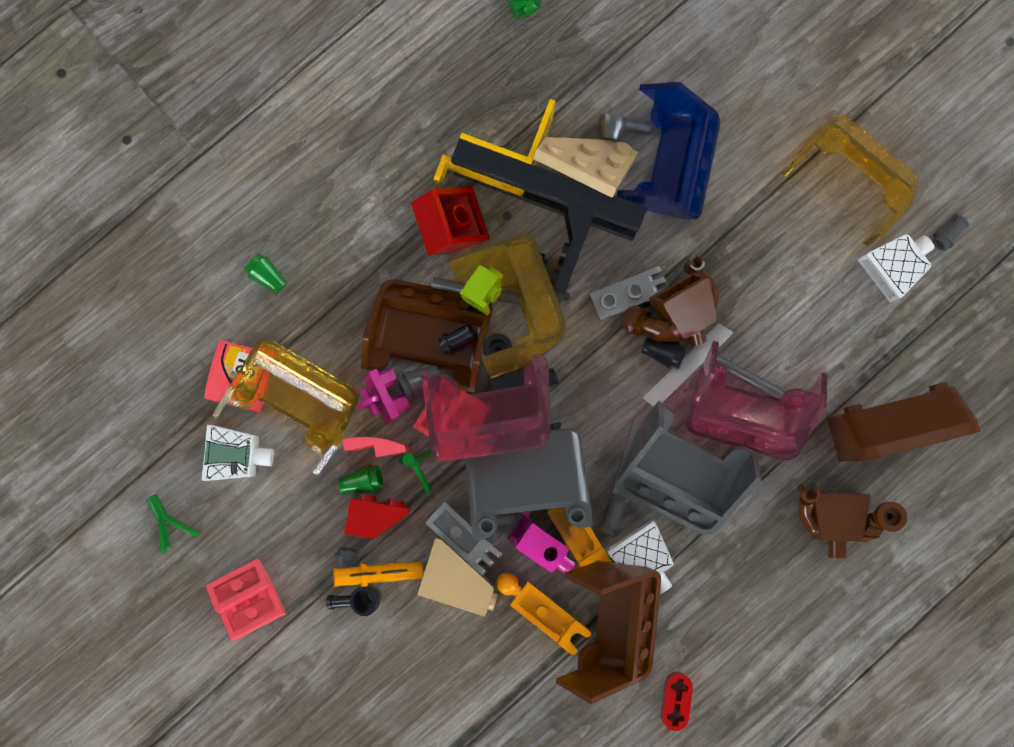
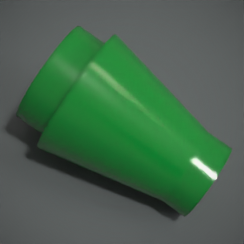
(264, 272)
(362, 480)

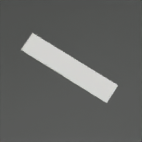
(689, 364)

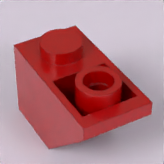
(372, 518)

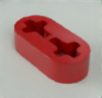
(683, 701)

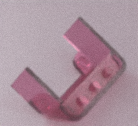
(751, 419)

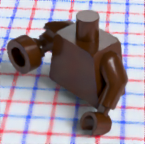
(682, 307)
(846, 518)

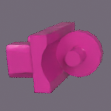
(377, 394)

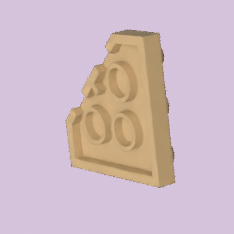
(593, 162)

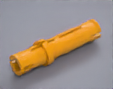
(343, 577)

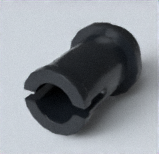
(457, 338)

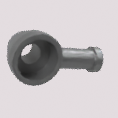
(612, 126)

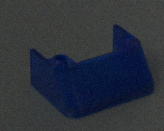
(683, 154)

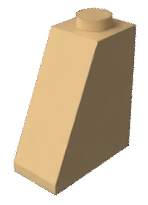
(455, 582)

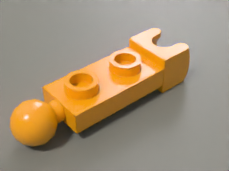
(580, 541)
(542, 611)

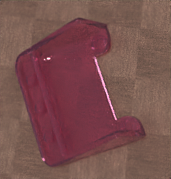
(488, 420)

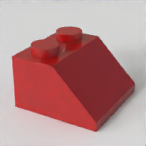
(449, 220)

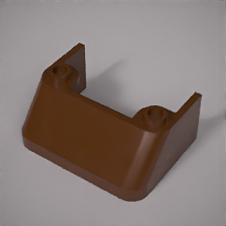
(902, 424)
(624, 629)

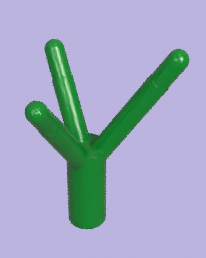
(414, 462)
(162, 517)

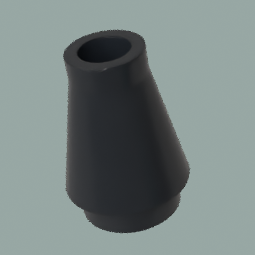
(667, 353)

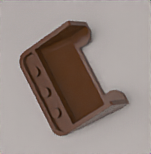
(411, 320)

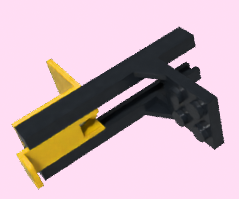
(521, 179)

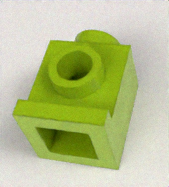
(482, 288)

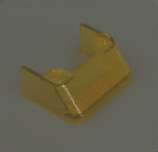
(874, 159)
(525, 271)
(296, 391)

